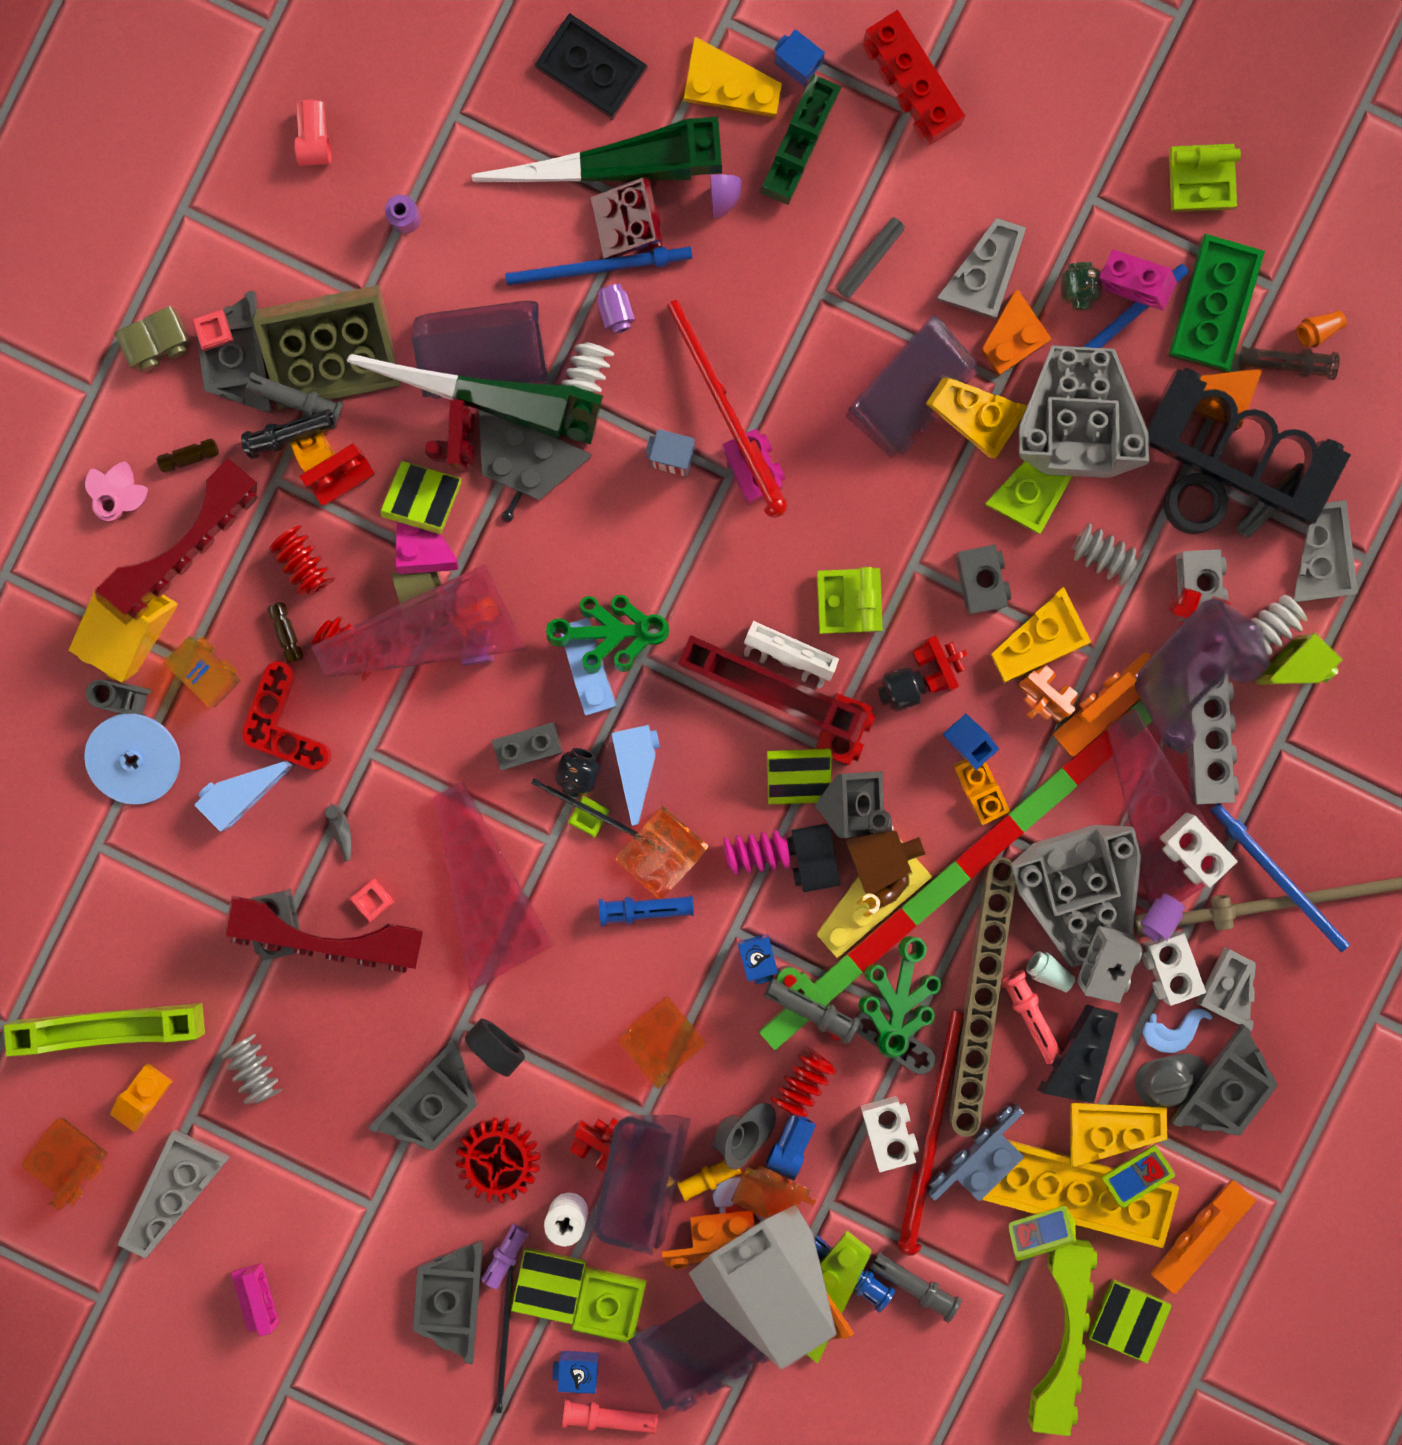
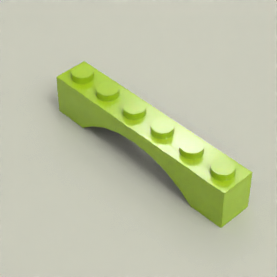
(102, 1028)
(1054, 1396)

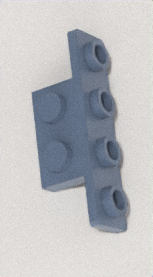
(984, 1162)

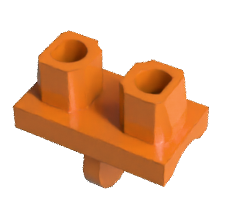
(1044, 698)

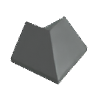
(850, 802)

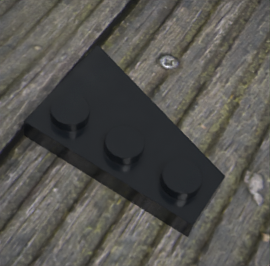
(1081, 1064)

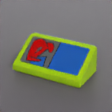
(1138, 1176)
(1042, 1233)

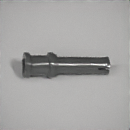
(306, 403)
(823, 1016)
(928, 1293)

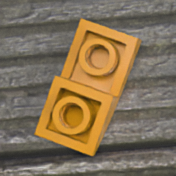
(981, 791)

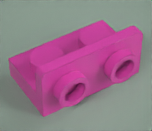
(255, 1299)

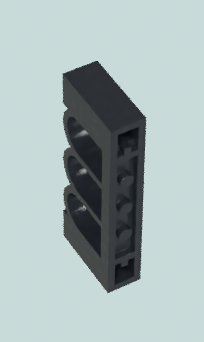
(1314, 483)

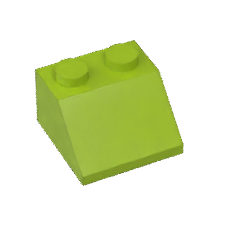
(1302, 661)

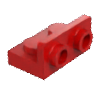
(338, 474)

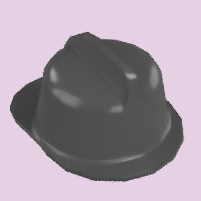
(1168, 1079)
(743, 1135)

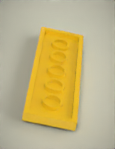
(1047, 1182)

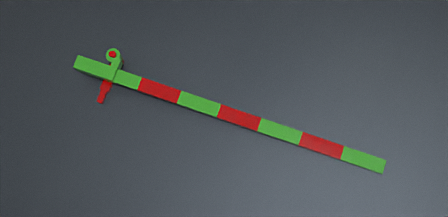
(939, 889)

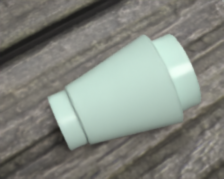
(1049, 971)

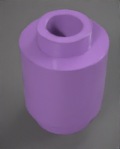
(409, 220)
(615, 308)
(1162, 918)

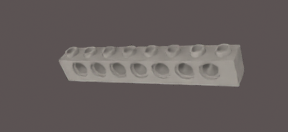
(1224, 754)

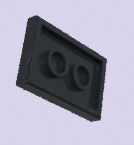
(591, 66)

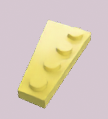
(846, 921)

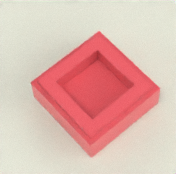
(212, 330)
(371, 900)

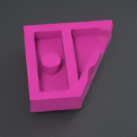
(422, 551)

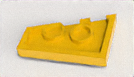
(729, 83)
(976, 414)
(1043, 639)
(1113, 1129)

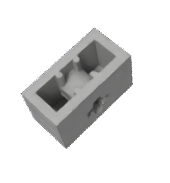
(1109, 964)

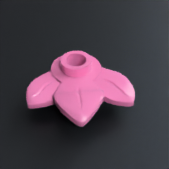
(114, 486)

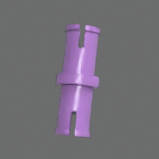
(505, 1256)

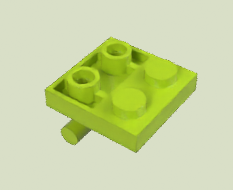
(1203, 177)
(849, 600)

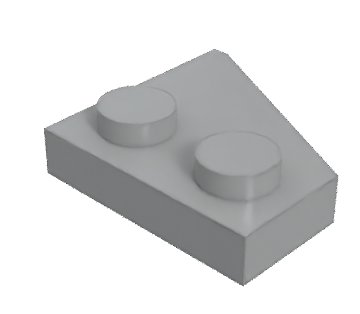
(1231, 988)

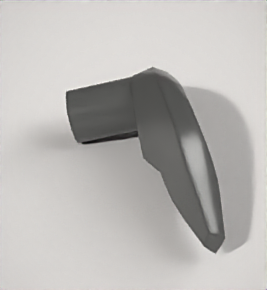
(340, 829)

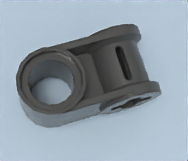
(123, 698)

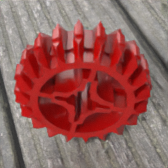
(484, 1158)

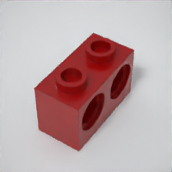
(855, 749)

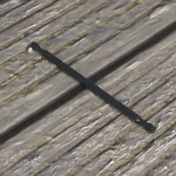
(597, 814)
(504, 1344)

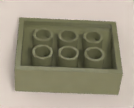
(312, 338)

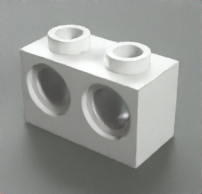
(1202, 844)
(1179, 964)
(883, 1135)

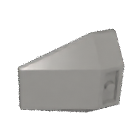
(1083, 417)
(1081, 884)
(771, 1287)

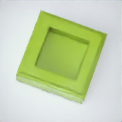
(586, 821)

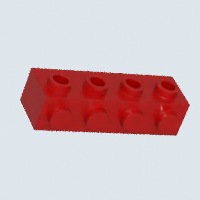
(913, 78)

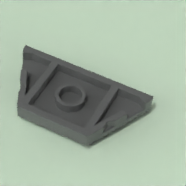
(229, 366)
(525, 457)
(1229, 1089)
(431, 1103)
(450, 1299)

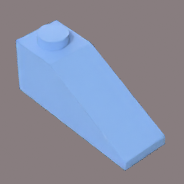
(592, 688)
(635, 760)
(232, 798)

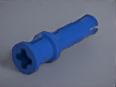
(630, 910)
(867, 1285)

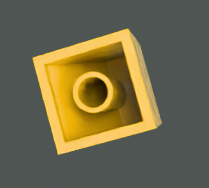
(116, 646)

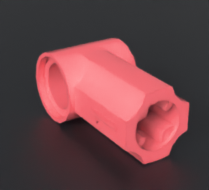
(312, 143)

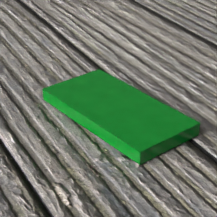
(1216, 303)

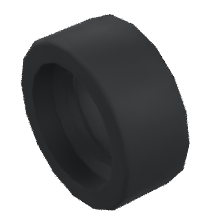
(1214, 487)
(494, 1047)

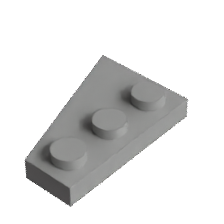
(986, 271)
(1327, 557)

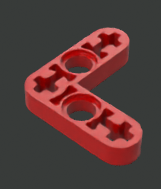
(273, 732)

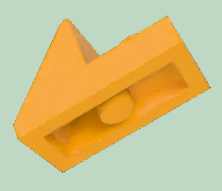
(312, 450)
(140, 1097)

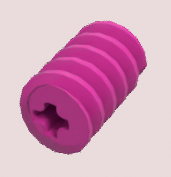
(756, 852)

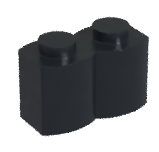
(814, 856)

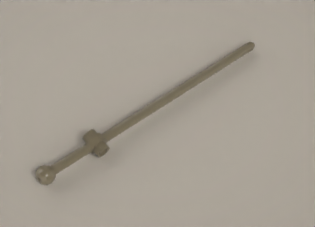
(1224, 912)

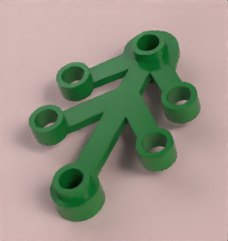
(612, 632)
(900, 1000)

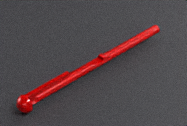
(750, 451)
(920, 1180)

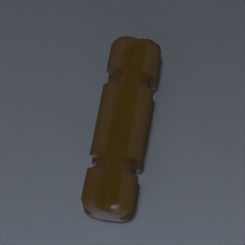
(187, 455)
(285, 632)

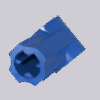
(787, 1154)

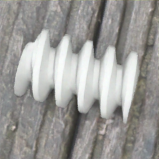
(587, 366)
(1279, 621)
(563, 1231)

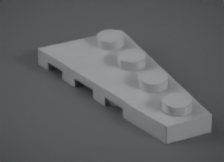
(175, 1183)

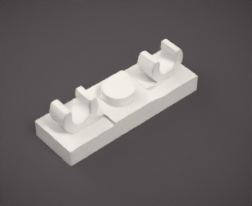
(790, 653)

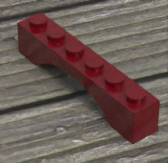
(134, 586)
(773, 689)
(390, 944)

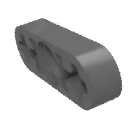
(908, 1061)

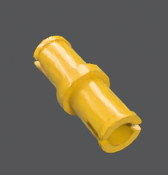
(706, 1179)

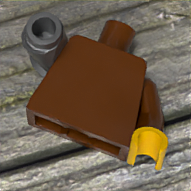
(883, 861)

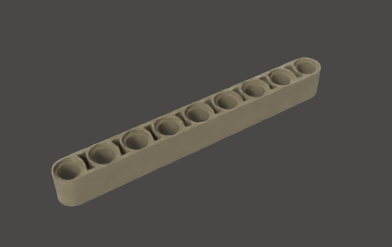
(986, 1011)

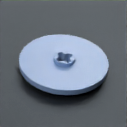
(123, 737)

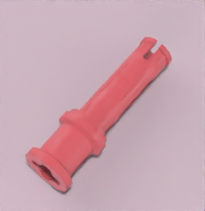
(1026, 1003)
(594, 1416)

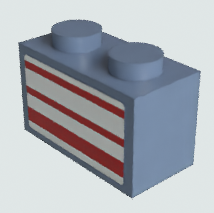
(671, 452)

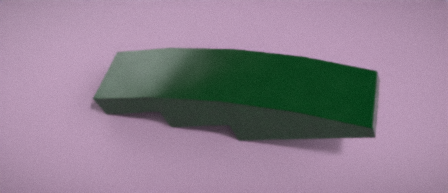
(800, 139)

